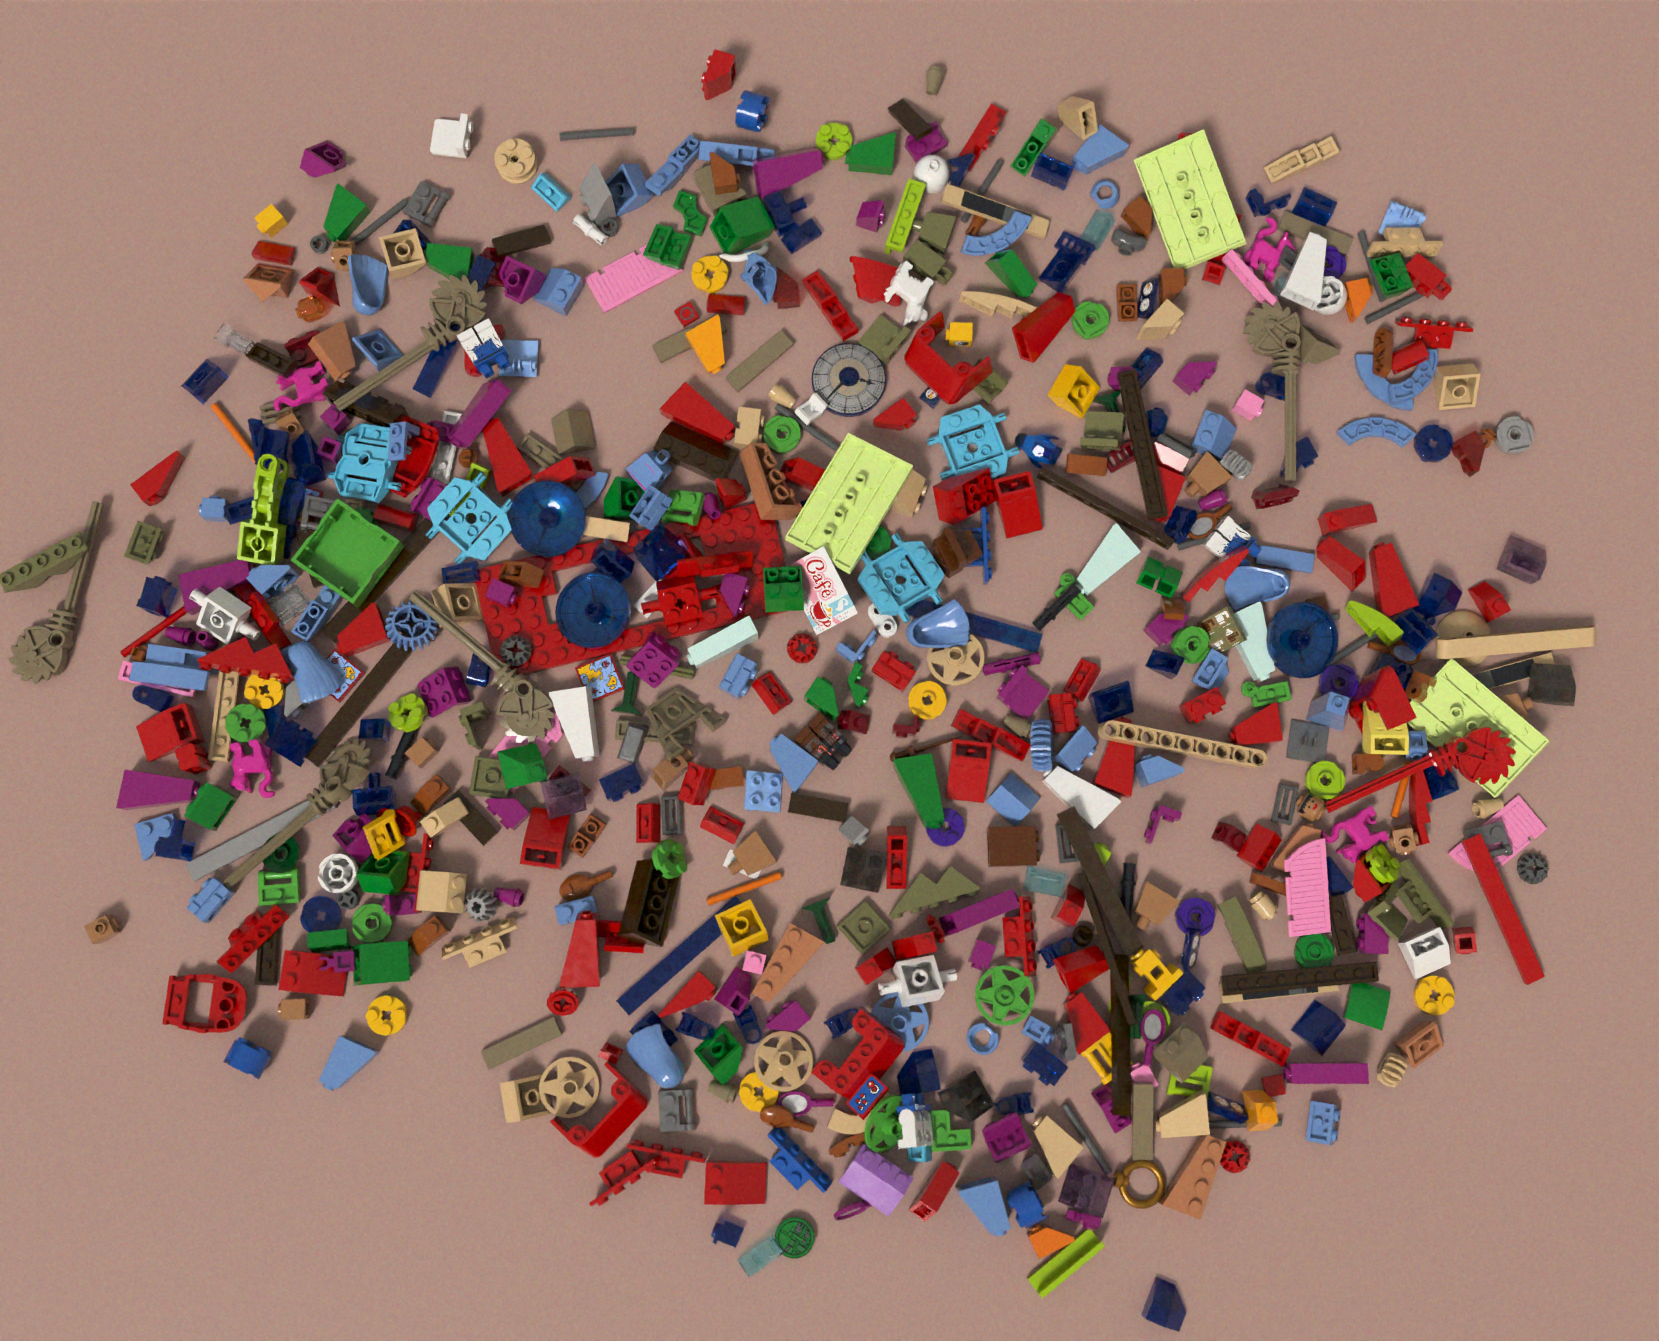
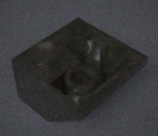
(1552, 684)
(863, 869)
(966, 1097)

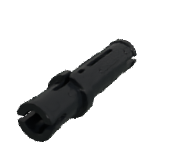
(1067, 596)
(399, 756)
(1128, 882)

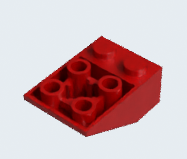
(963, 495)
(1017, 504)
(168, 730)
(968, 770)
(545, 840)

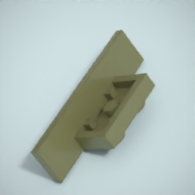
(1419, 897)

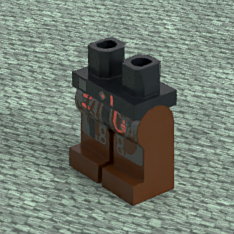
(827, 746)

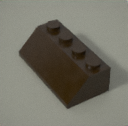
(368, 407)
(696, 452)
(648, 905)

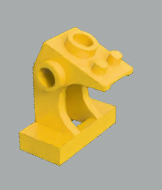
(1145, 962)

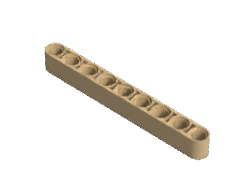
(1515, 642)
(1191, 744)

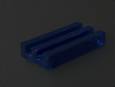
(474, 572)

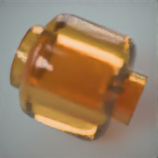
(310, 309)

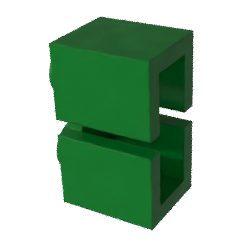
(1168, 576)

